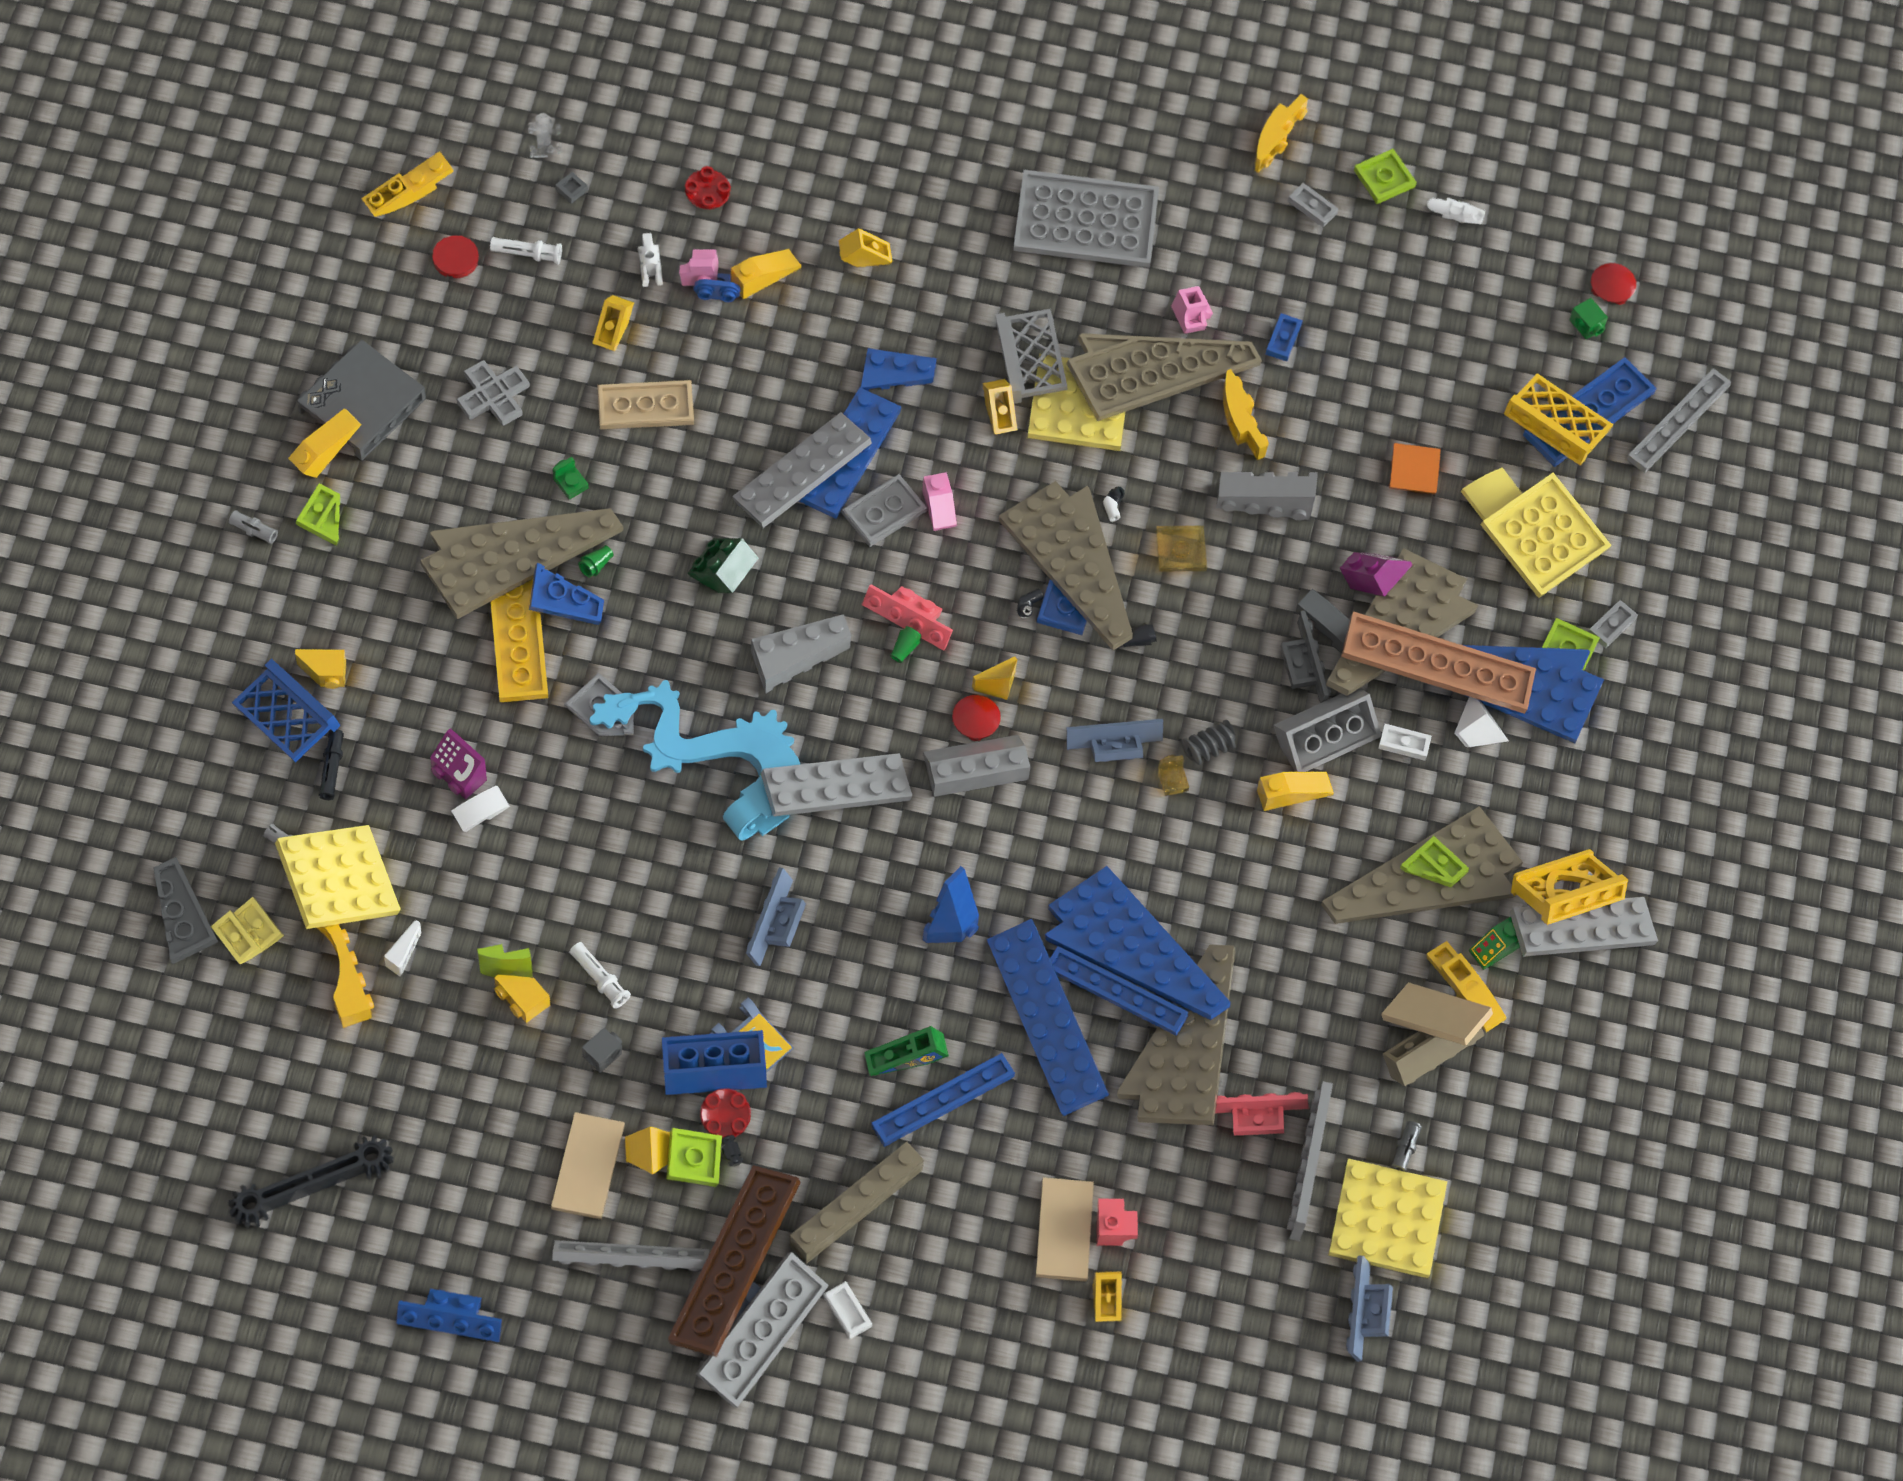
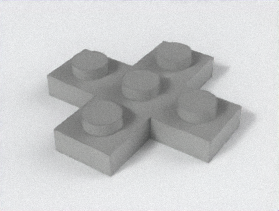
(493, 393)

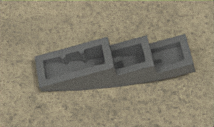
(1326, 618)

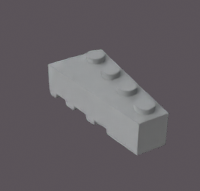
(1268, 494)
(798, 649)

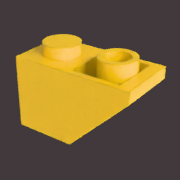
(523, 994)

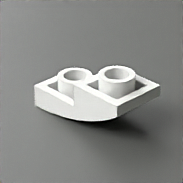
(479, 808)

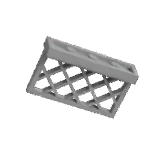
(1012, 362)

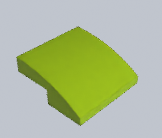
(494, 962)

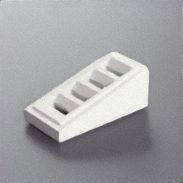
(400, 952)

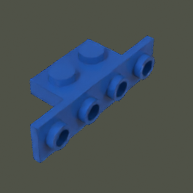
(450, 1314)

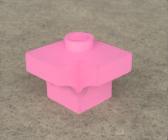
(701, 266)
(1191, 309)

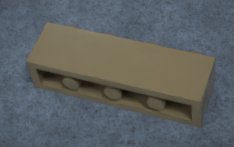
(1420, 1055)

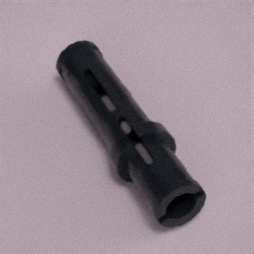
(332, 756)

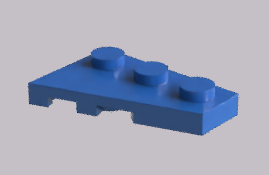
(894, 368)
(560, 598)

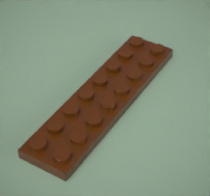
(734, 1261)

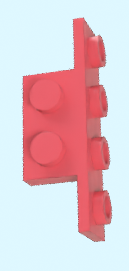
(909, 610)
(1260, 1113)

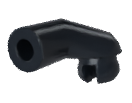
(1026, 603)

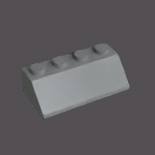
(1328, 730)
(977, 765)

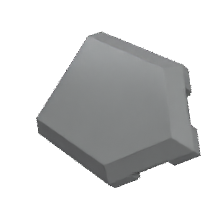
(593, 692)

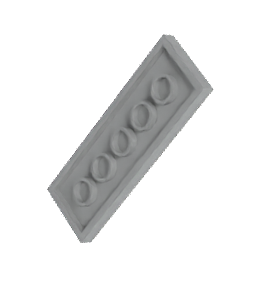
(802, 469)
(836, 784)
(1607, 927)
(1309, 1162)
(762, 1329)

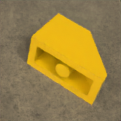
(864, 249)
(612, 322)
(1000, 406)
(323, 666)

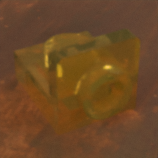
(1172, 775)

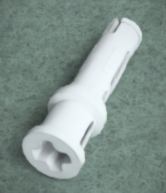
(536, 250)
(605, 982)

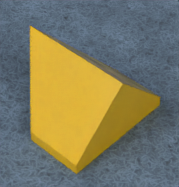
(996, 680)
(648, 1149)

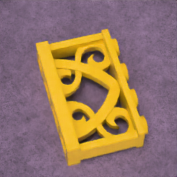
(1594, 891)

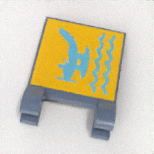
(775, 1044)

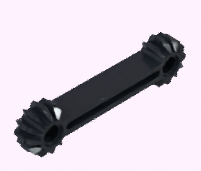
(310, 1181)

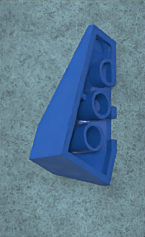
(955, 913)

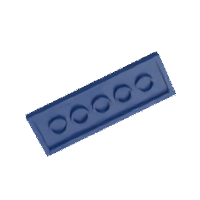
(1609, 395)
(875, 418)

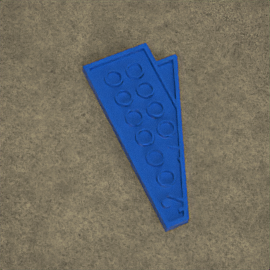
(1560, 689)
(1120, 935)

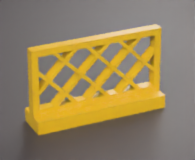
(1549, 428)

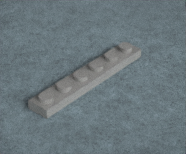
(1678, 420)
(622, 1254)

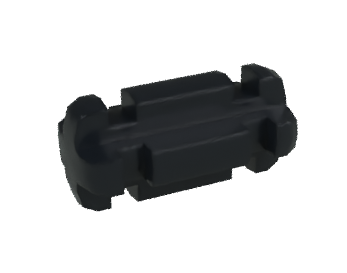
(732, 1150)

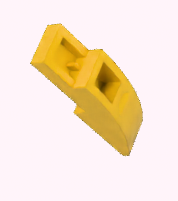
(1276, 130)
(406, 189)
(1238, 413)
(1465, 981)

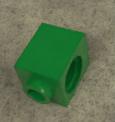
(1588, 318)

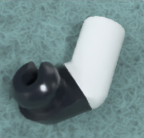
(1111, 502)

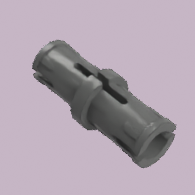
(1408, 1139)

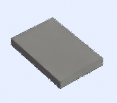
(884, 510)

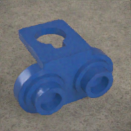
(718, 290)

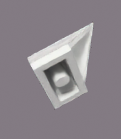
(1478, 726)

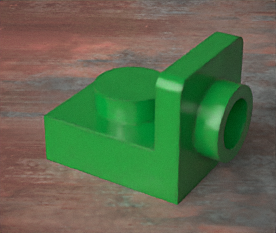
(569, 478)

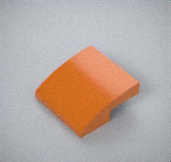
(1414, 468)

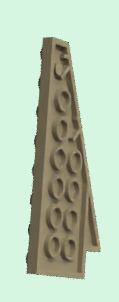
(1070, 548)
(494, 558)
(1421, 601)
(1395, 892)
(1181, 1073)

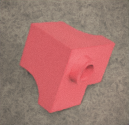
(1114, 1223)

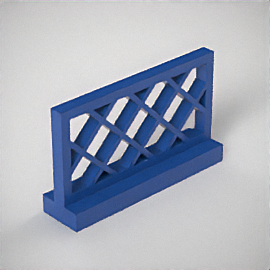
(295, 693)

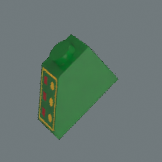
(1495, 944)

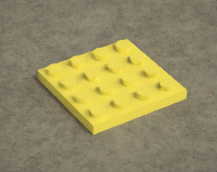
(1068, 418)
(1545, 535)
(337, 876)
(1388, 1218)

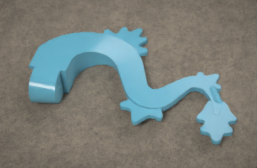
(756, 742)

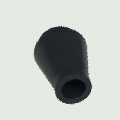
(1142, 636)

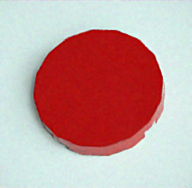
(455, 256)

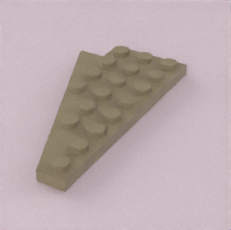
(1138, 370)

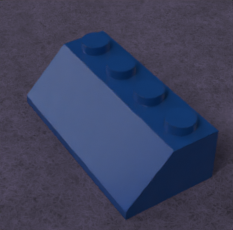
(714, 1062)

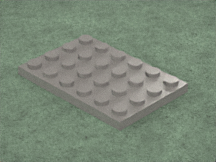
(1086, 218)

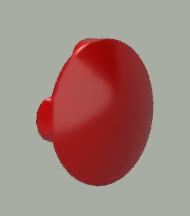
(707, 188)
(1613, 283)
(976, 717)
(725, 1113)

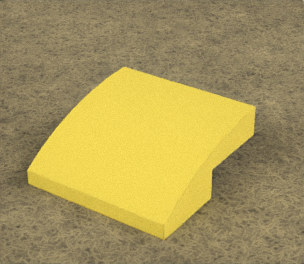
(1491, 492)
(247, 931)

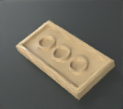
(645, 404)
(1437, 1013)
(588, 1166)
(1064, 1229)

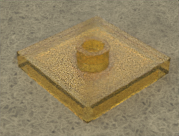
(1181, 548)

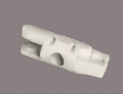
(1459, 211)
(649, 261)

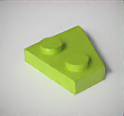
(322, 514)
(1435, 863)

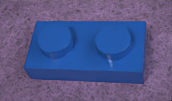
(1284, 337)

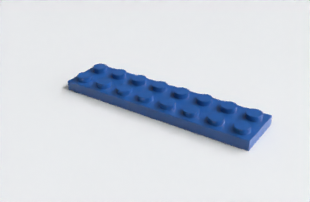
(1047, 1017)

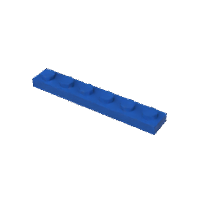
(1118, 991)
(943, 1099)

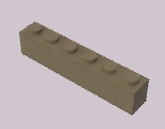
(856, 1202)

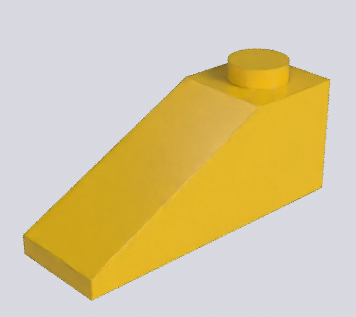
(763, 271)
(324, 443)
(1292, 788)

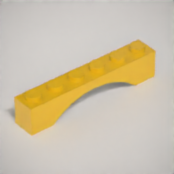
(349, 996)

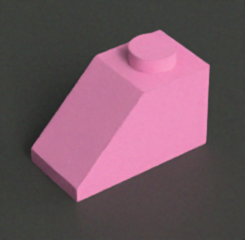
(939, 501)

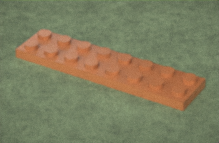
(1438, 662)

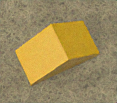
(1107, 1296)

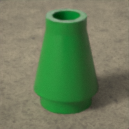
(595, 561)
(906, 642)

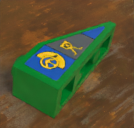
(907, 1052)

